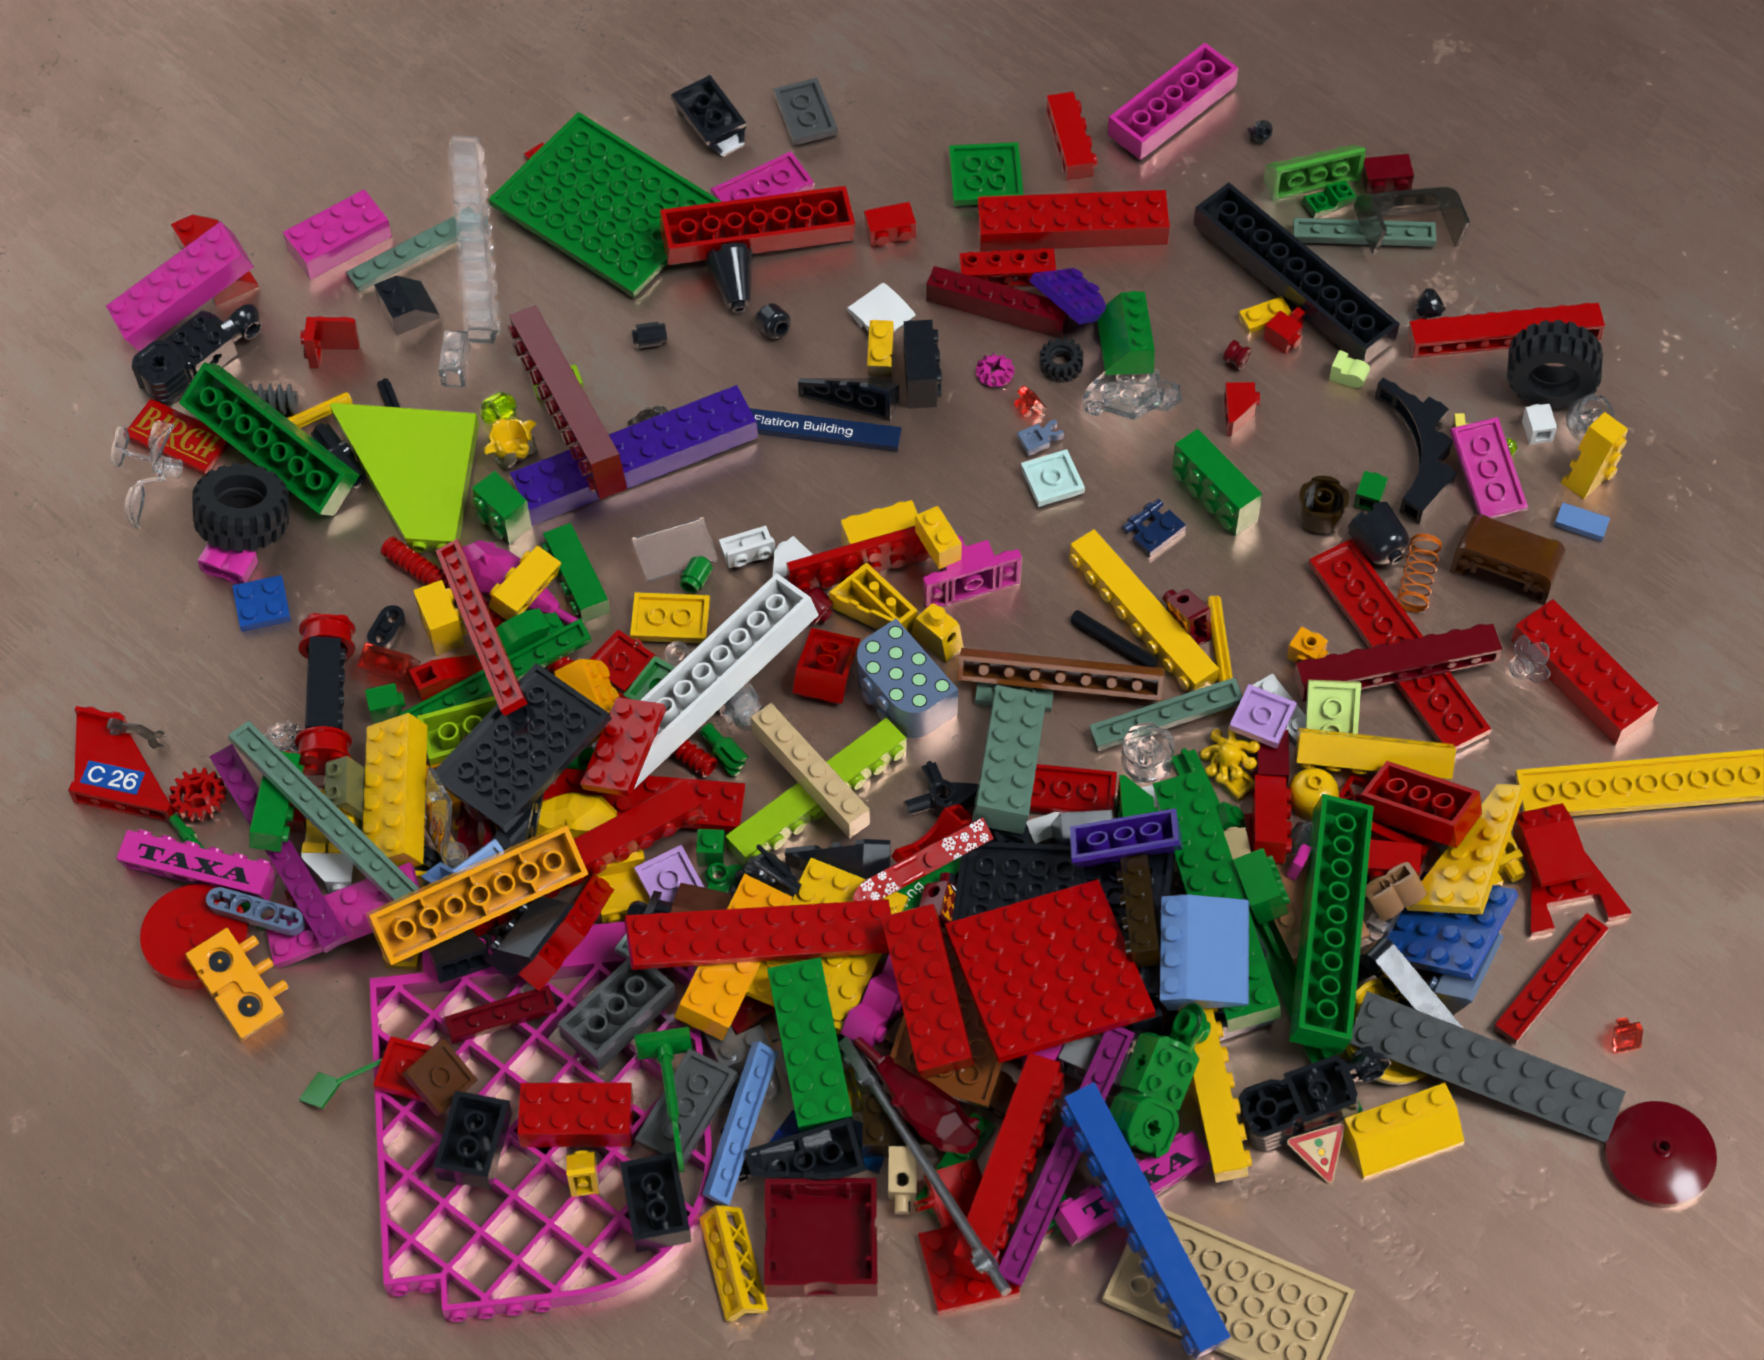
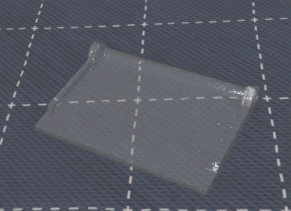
(673, 547)

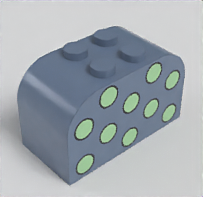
(904, 682)

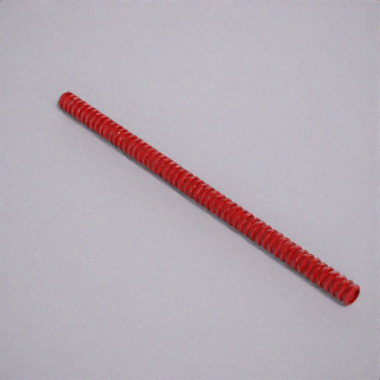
(429, 573)

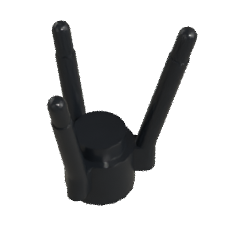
(788, 883)

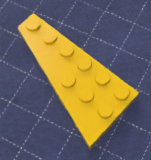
(1466, 874)

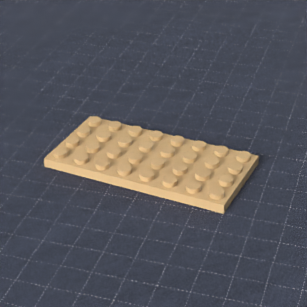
(1263, 1300)

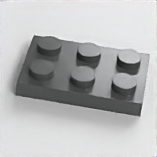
(805, 111)

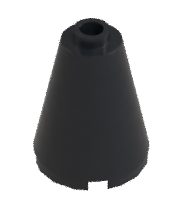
(732, 274)

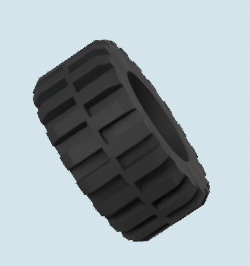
(1560, 344)
(240, 528)

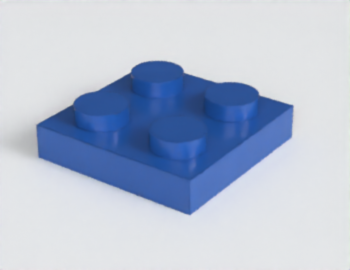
(261, 603)

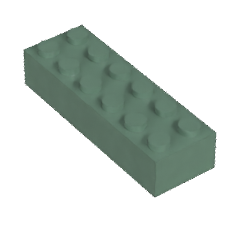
(1009, 759)

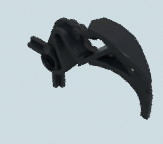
(956, 794)

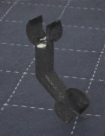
(118, 727)

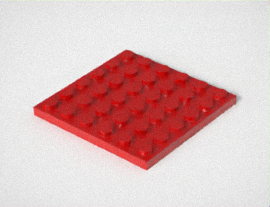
(1049, 971)

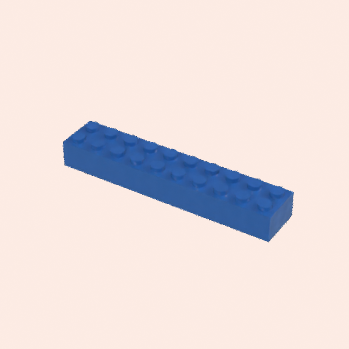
(1144, 1221)

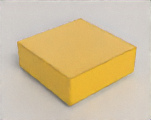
(1239, 788)

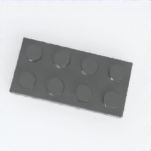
(700, 1090)

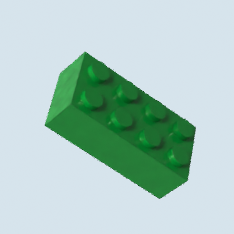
(1216, 482)

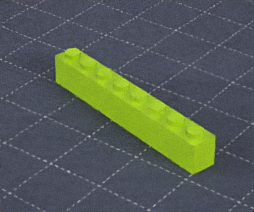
(796, 808)

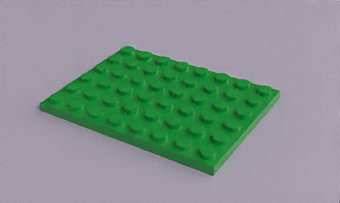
(598, 202)

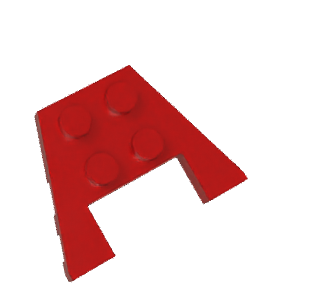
(1570, 892)

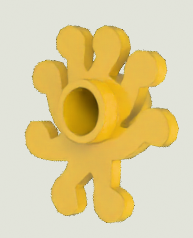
(1229, 755)

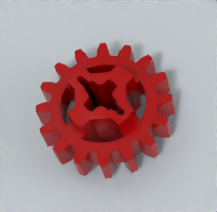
(198, 794)

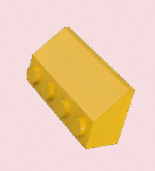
(1403, 1130)

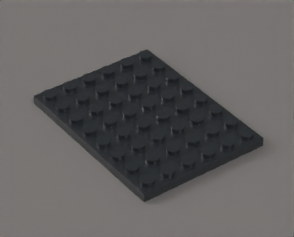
(1015, 872)

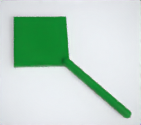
(324, 1086)

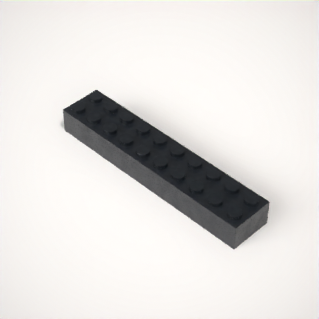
(1296, 273)

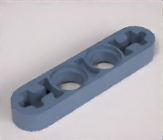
(253, 915)

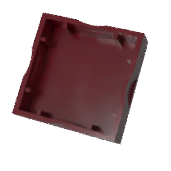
(820, 1238)

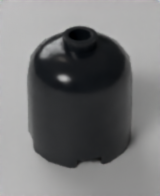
(1380, 535)

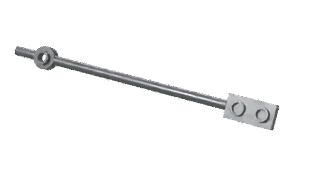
(867, 1075)

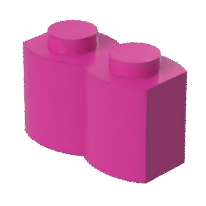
(229, 565)

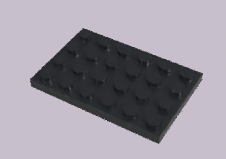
(519, 755)

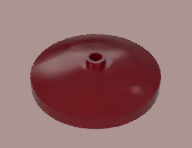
(1655, 1175)

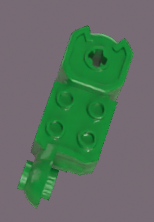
(1158, 1082)

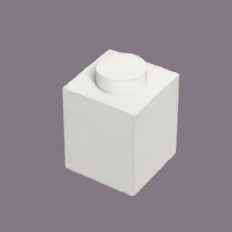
(1539, 423)

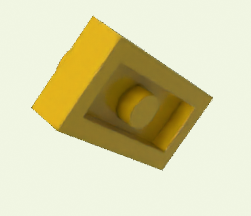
(1258, 316)

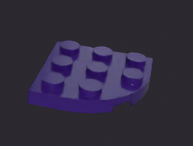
(1071, 293)

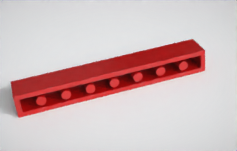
(1493, 330)

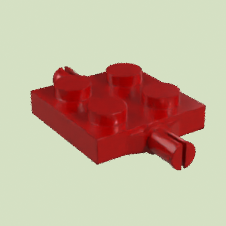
(962, 1182)

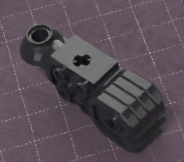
(171, 364)
(1307, 1097)

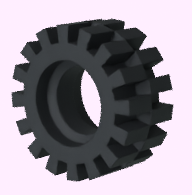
(1061, 371)

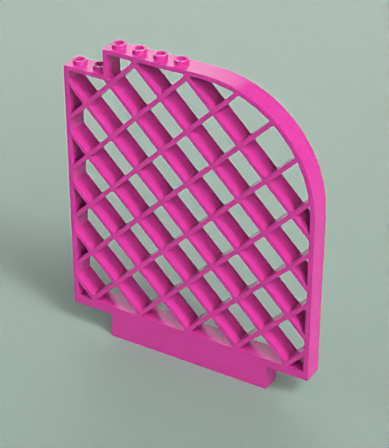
(596, 961)

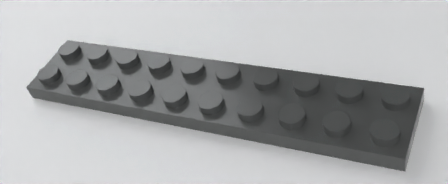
(1487, 1067)

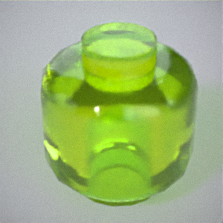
(498, 406)

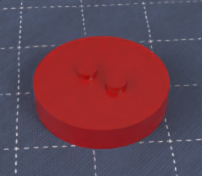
(180, 924)

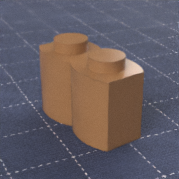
(1395, 891)

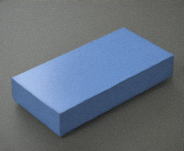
(1582, 522)

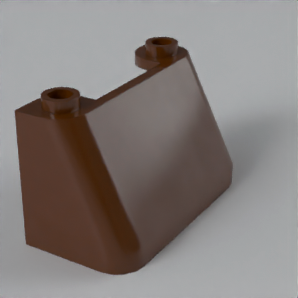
(1510, 554)

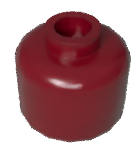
(822, 604)

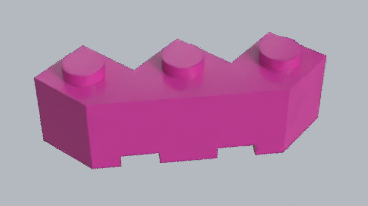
(877, 1010)

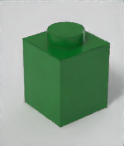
(1370, 491)
(384, 702)
(710, 847)

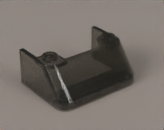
(1374, 205)

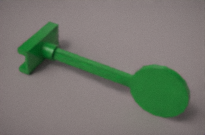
(664, 1046)

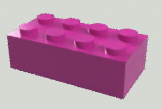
(337, 234)

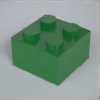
(501, 508)
(1262, 885)

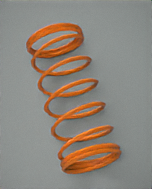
(1419, 608)

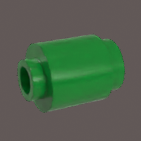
(695, 574)

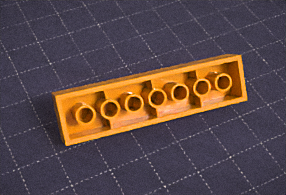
(476, 894)

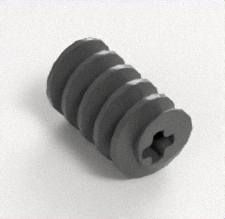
(278, 398)

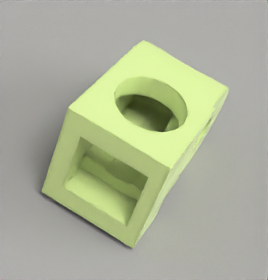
(1349, 371)

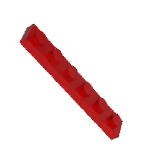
(1550, 978)

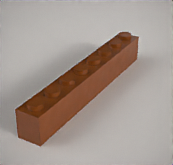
(1060, 674)

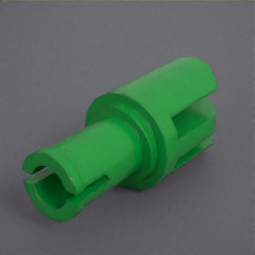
(724, 750)

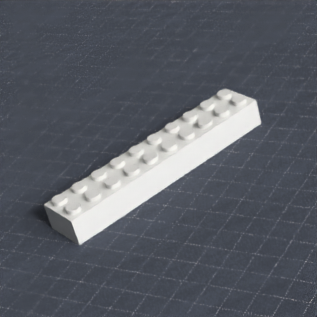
(725, 664)

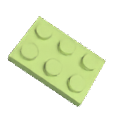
(1333, 705)

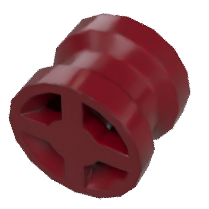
(1237, 354)

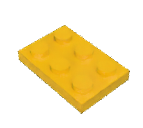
(670, 617)

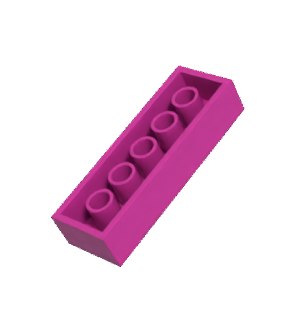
(1172, 101)
(179, 286)

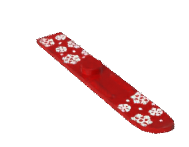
(924, 862)

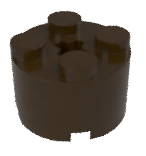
(1322, 505)

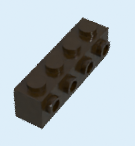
(1140, 910)

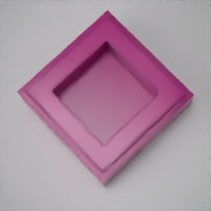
(1298, 861)

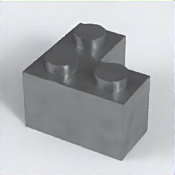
(734, 1048)

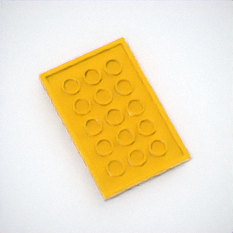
(844, 975)

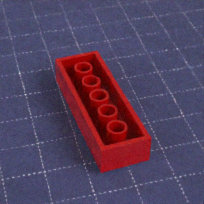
(1588, 673)
(928, 991)

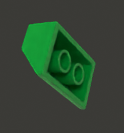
(1132, 799)

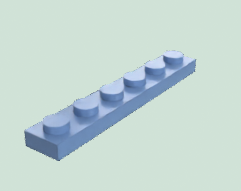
(740, 1123)

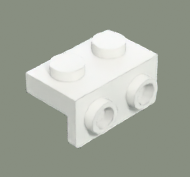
(747, 547)

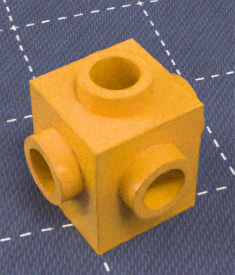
(1307, 645)

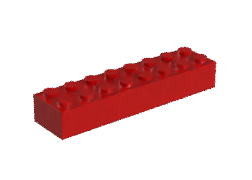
(1073, 220)
(759, 222)
(1011, 1161)

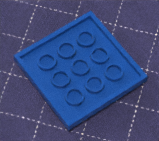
(1452, 941)

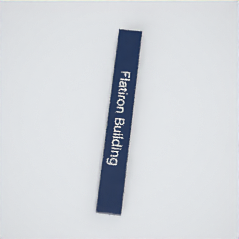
(827, 430)

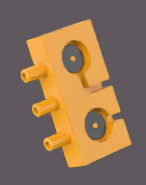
(240, 990)

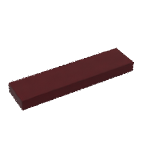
(500, 1014)

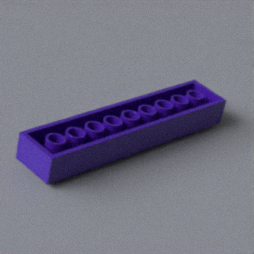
(644, 450)

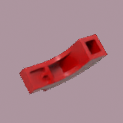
(949, 821)

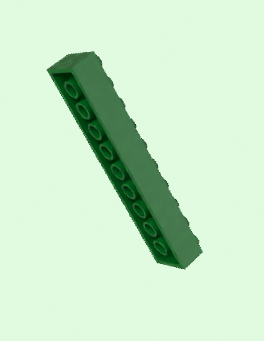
(1209, 870)
(1331, 924)

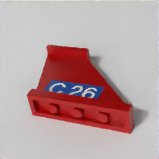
(113, 771)

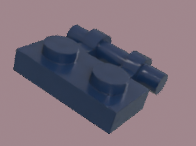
(1158, 533)

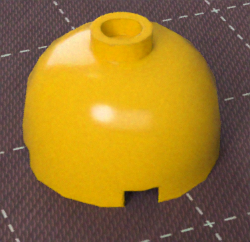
(1307, 789)

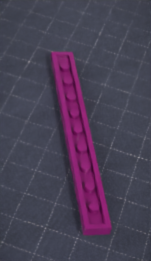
(287, 862)
(1060, 1165)

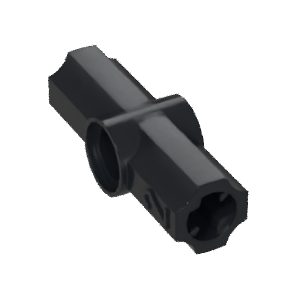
(329, 439)

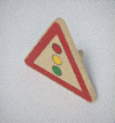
(1320, 1149)

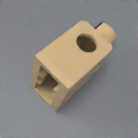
(901, 1169)

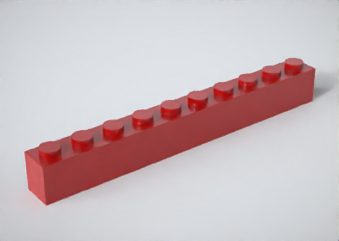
(625, 835)

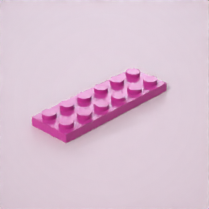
(349, 908)

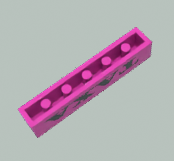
(196, 865)
(1091, 1212)

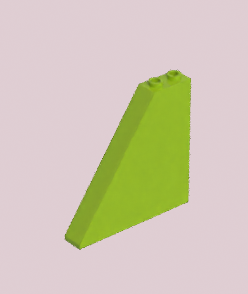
(416, 465)

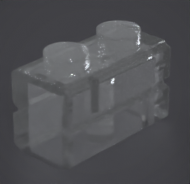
(454, 358)

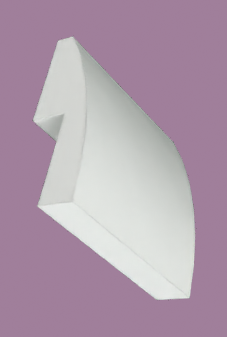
(881, 304)

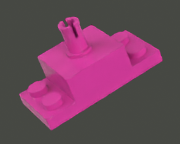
(973, 575)

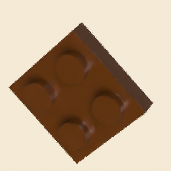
(438, 1076)

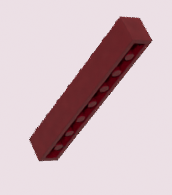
(1405, 659)

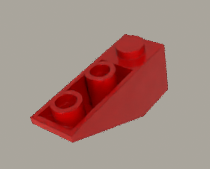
(442, 673)

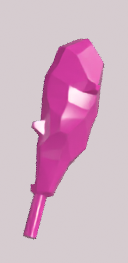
(492, 564)

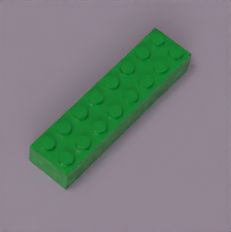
(269, 439)

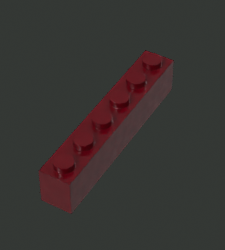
(996, 302)

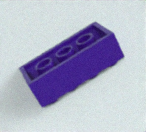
(1125, 837)

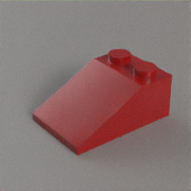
(826, 666)
(1551, 845)

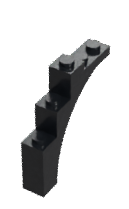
(1433, 447)

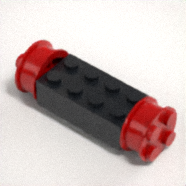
(326, 646)

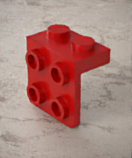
(327, 333)

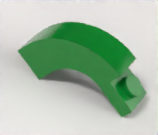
(526, 629)

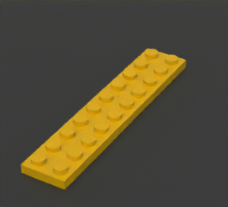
(1646, 783)

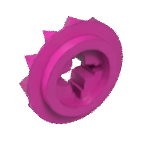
(999, 377)

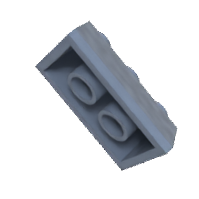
(1460, 992)

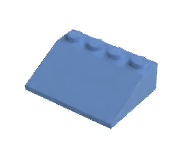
(1204, 952)

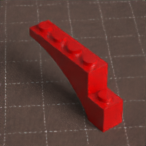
(569, 933)

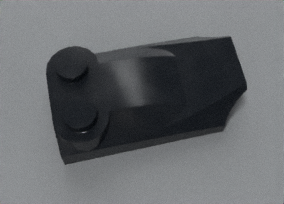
(711, 115)

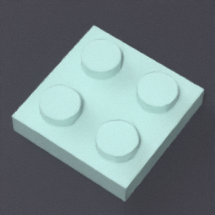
(1052, 478)

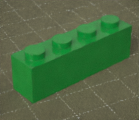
(576, 573)
(272, 814)

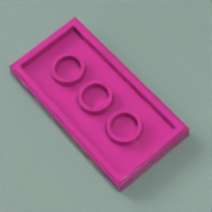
(771, 178)
(1489, 468)

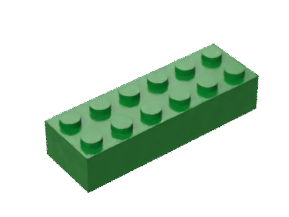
(809, 1044)

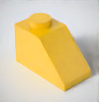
(582, 1173)

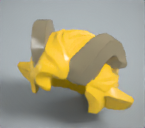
(511, 441)

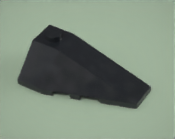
(862, 859)
(819, 1153)

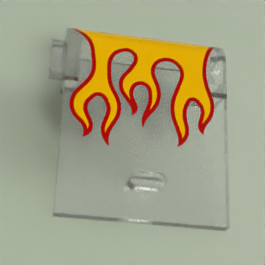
(438, 822)

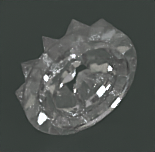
(278, 731)

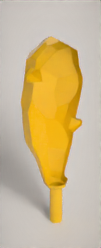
(575, 810)

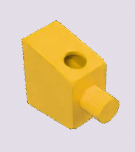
(938, 632)

